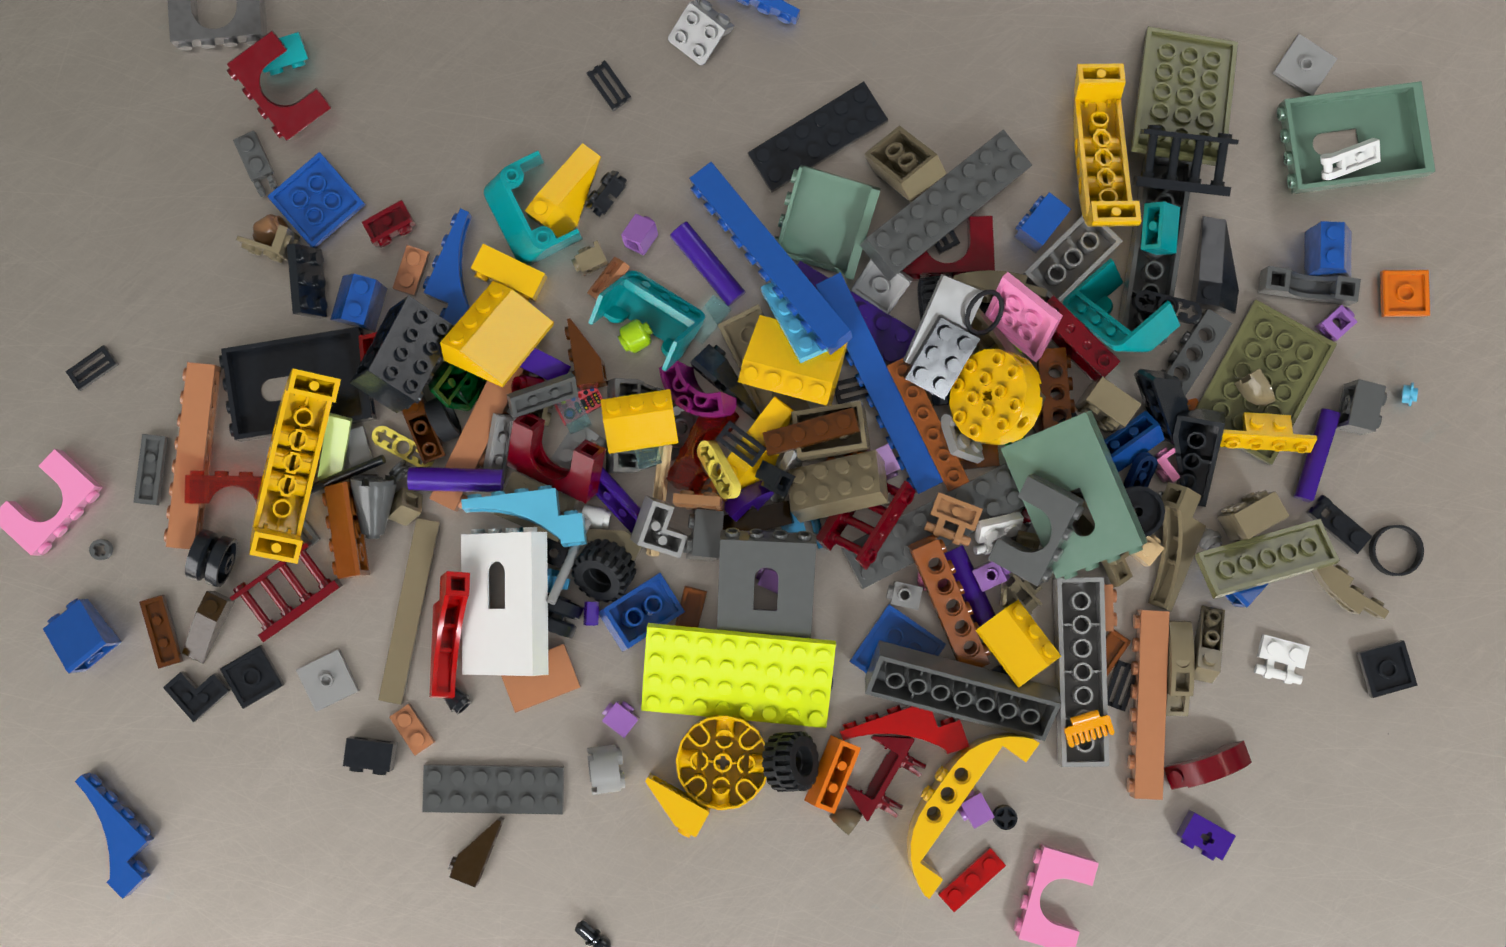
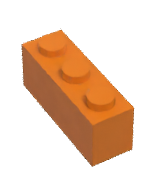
(833, 774)

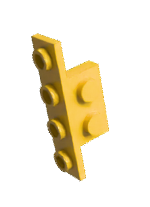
(1267, 433)

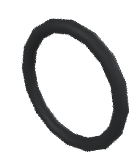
(970, 306)

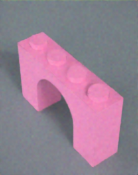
(77, 491)
(1049, 866)

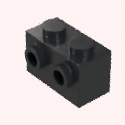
(369, 754)

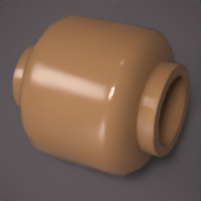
(266, 229)

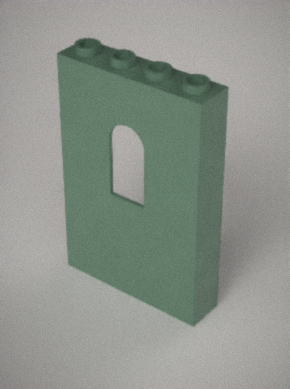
(1387, 113)
(1074, 458)

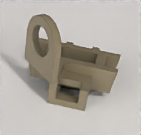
(1017, 590)

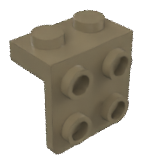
(278, 250)

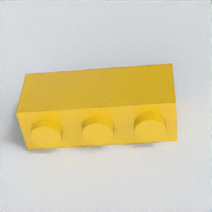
(509, 272)

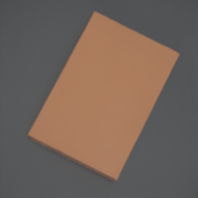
(532, 690)

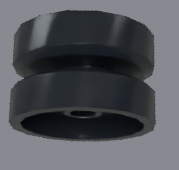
(1149, 506)
(211, 558)
(557, 614)

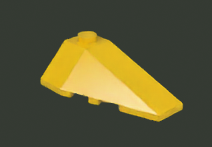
(565, 194)
(773, 416)

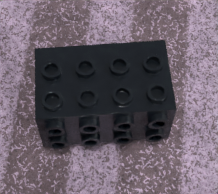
(402, 355)

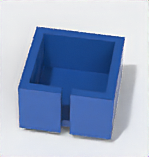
(1045, 218)

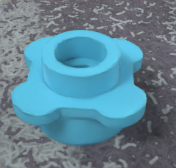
(1409, 394)

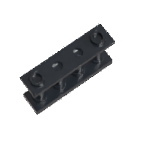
(1193, 184)

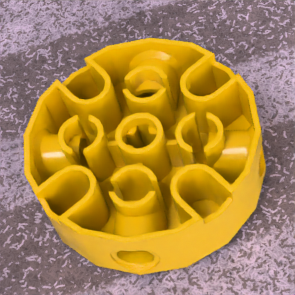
(996, 397)
(701, 773)

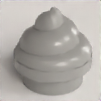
(1210, 539)

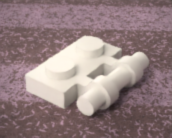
(994, 528)
(1284, 652)

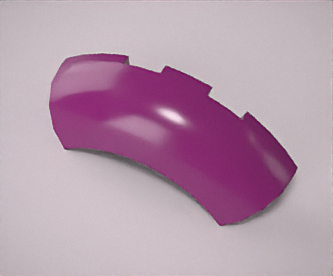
(690, 396)

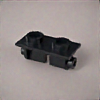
(609, 185)

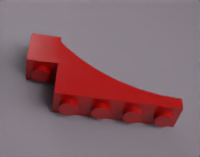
(446, 632)
(913, 723)

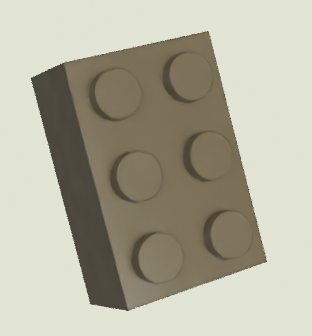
(905, 163)
(1108, 404)
(843, 445)
(518, 481)
(1252, 516)

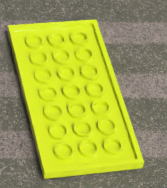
(737, 675)

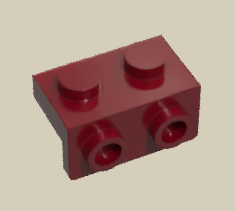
(389, 224)

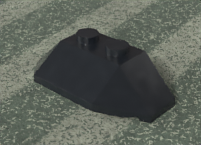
(1162, 398)

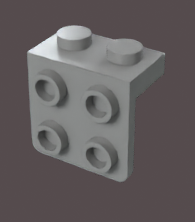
(700, 30)

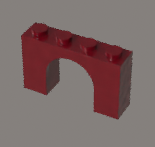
(286, 118)
(977, 258)
(528, 457)

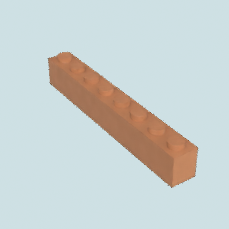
(473, 441)
(193, 450)
(1149, 704)

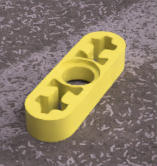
(385, 445)
(725, 483)

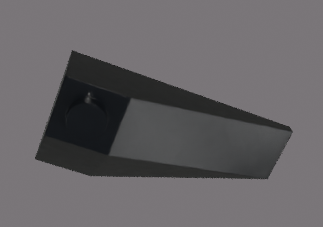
(1214, 273)
(718, 371)

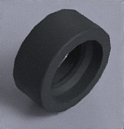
(443, 420)

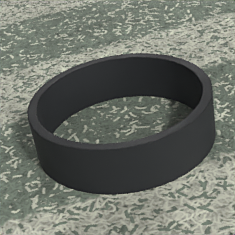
(1419, 545)

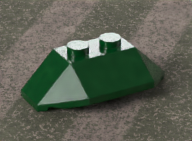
(456, 387)

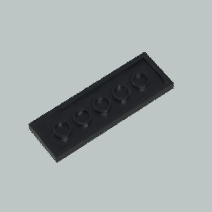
(818, 136)

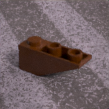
(588, 366)
(423, 434)

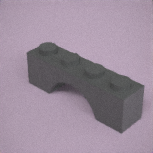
(1326, 289)

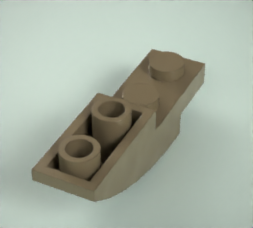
(990, 280)
(1117, 571)
(1337, 584)
(1180, 668)

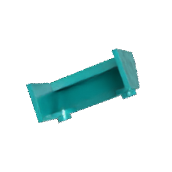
(526, 244)
(643, 299)
(1092, 308)

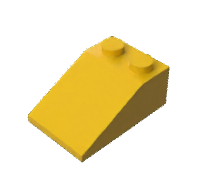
(679, 806)

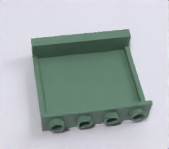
(827, 220)

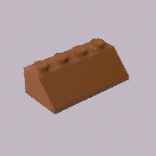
(346, 539)

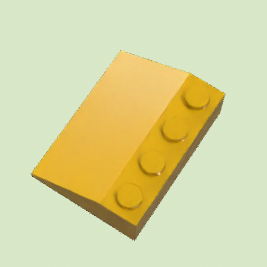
(495, 334)
(775, 367)

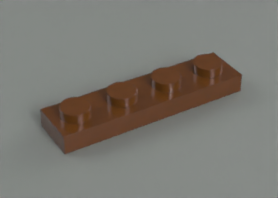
(811, 432)

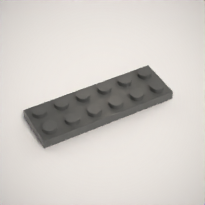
(493, 789)

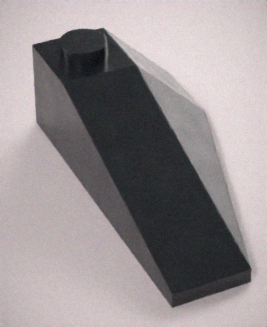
(1197, 446)

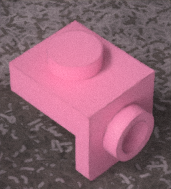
(1164, 469)

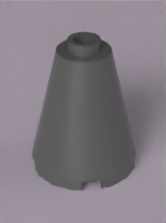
(373, 502)

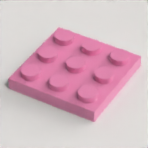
(1026, 317)

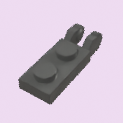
(255, 161)

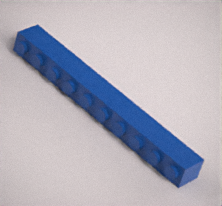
(771, 258)
(881, 388)

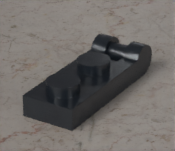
(1340, 525)

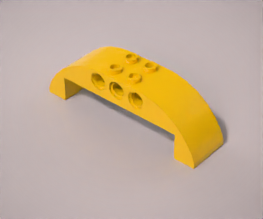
(1101, 147)
(291, 465)
(926, 828)

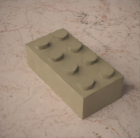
(838, 486)

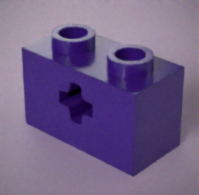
(1217, 843)

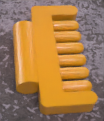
(1086, 722)

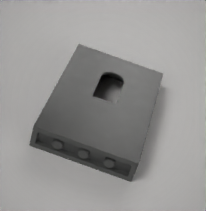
(794, 562)

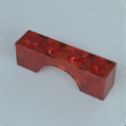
(687, 468)
(202, 487)

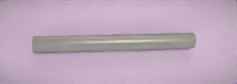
(565, 569)

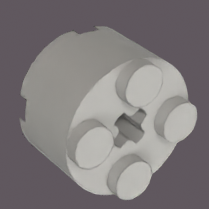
(604, 769)

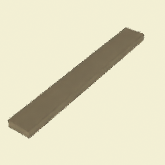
(409, 611)

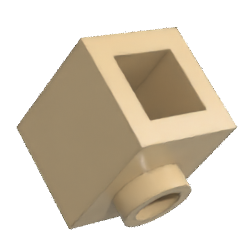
(1150, 551)

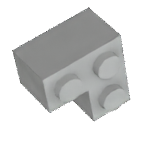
(653, 530)

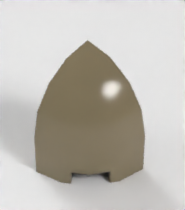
(1256, 388)
(846, 819)

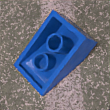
(645, 604)

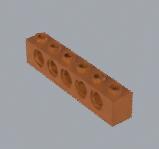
(1055, 359)
(928, 427)
(922, 553)

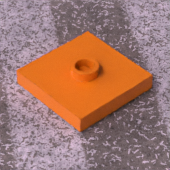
(1405, 293)

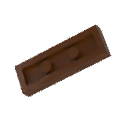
(161, 631)

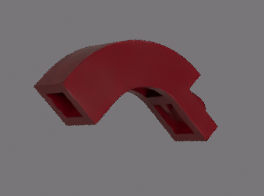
(1209, 767)

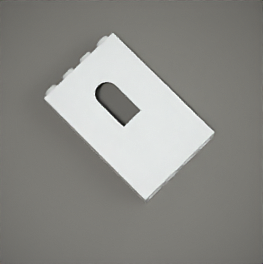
(511, 638)

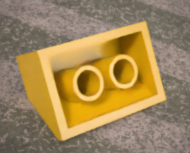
(639, 421)
(1018, 643)

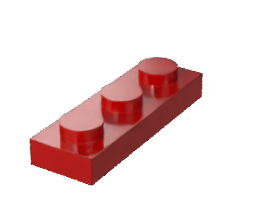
(971, 879)

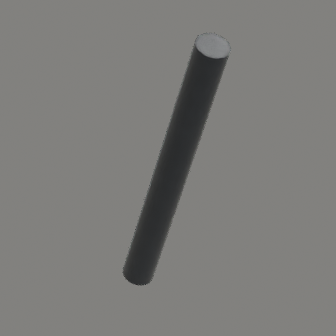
(346, 474)

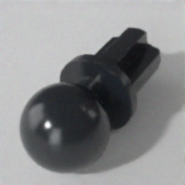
(591, 936)

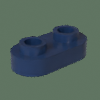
(1141, 470)

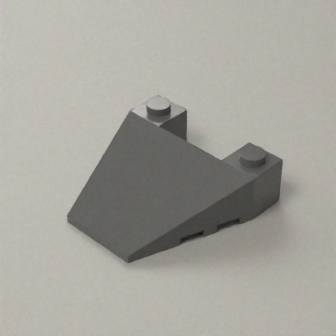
(626, 461)

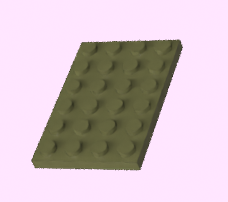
(1185, 90)
(1286, 354)

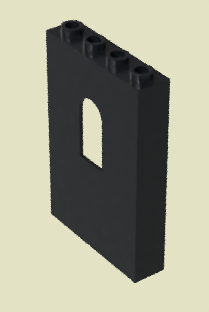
(323, 353)

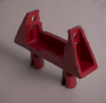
(895, 759)

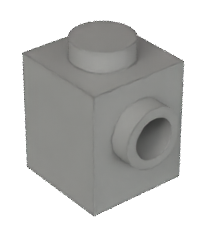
(904, 595)

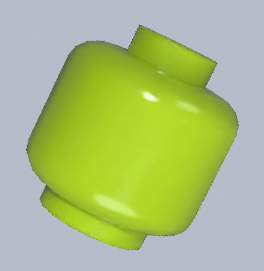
(635, 336)

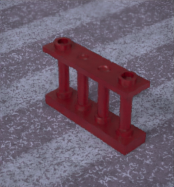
(1084, 348)
(866, 555)
(288, 613)

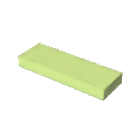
(334, 445)

